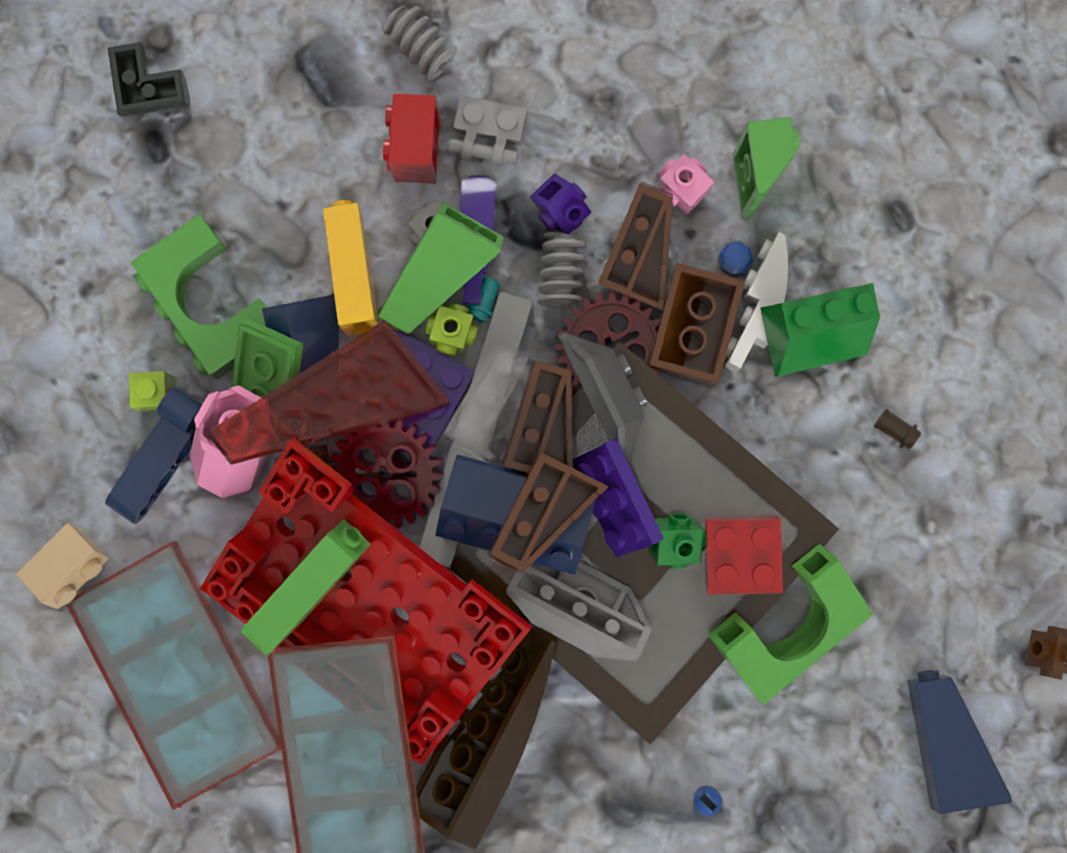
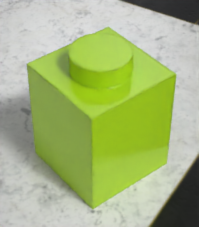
(148, 389)

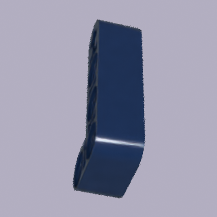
(157, 457)

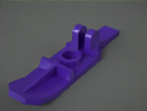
(479, 204)

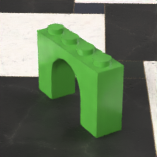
(166, 272)
(832, 615)

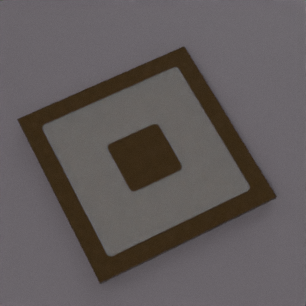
(683, 468)

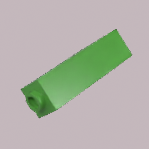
(441, 264)
(305, 587)

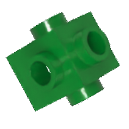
(681, 541)

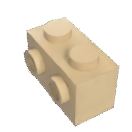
(62, 566)

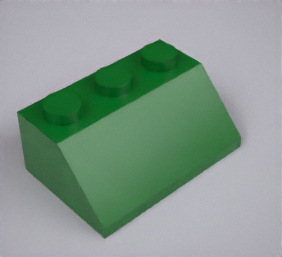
(821, 328)

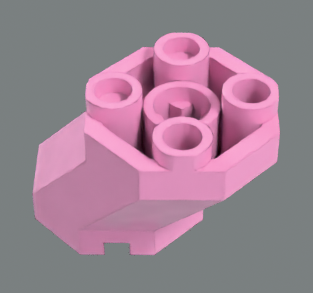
(208, 463)

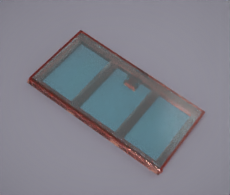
(174, 675)
(346, 747)

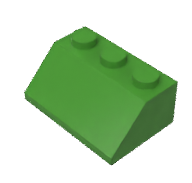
(762, 158)

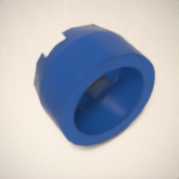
(713, 795)

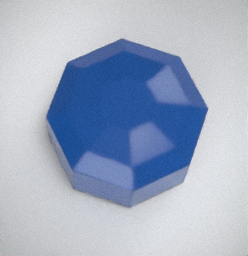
(735, 259)

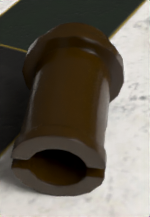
(898, 429)

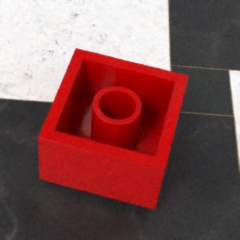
(413, 138)
(743, 555)

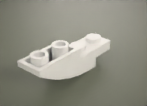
(763, 289)

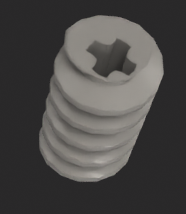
(418, 41)
(560, 270)

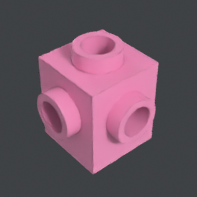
(685, 180)

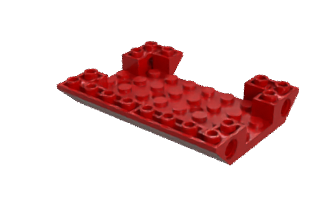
(390, 574)

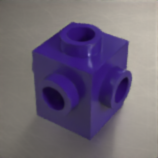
(561, 204)

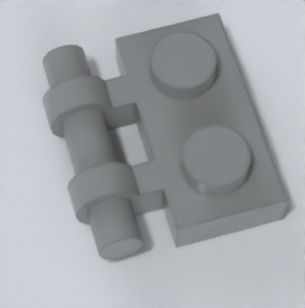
(490, 121)

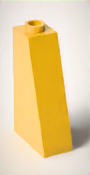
(350, 268)

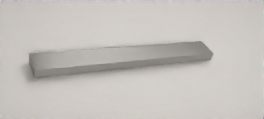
(508, 327)

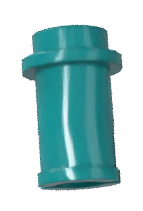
(488, 294)

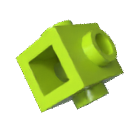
(453, 342)

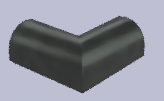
(143, 92)

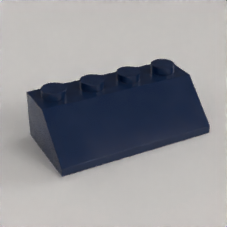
(479, 502)

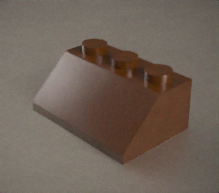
(696, 325)

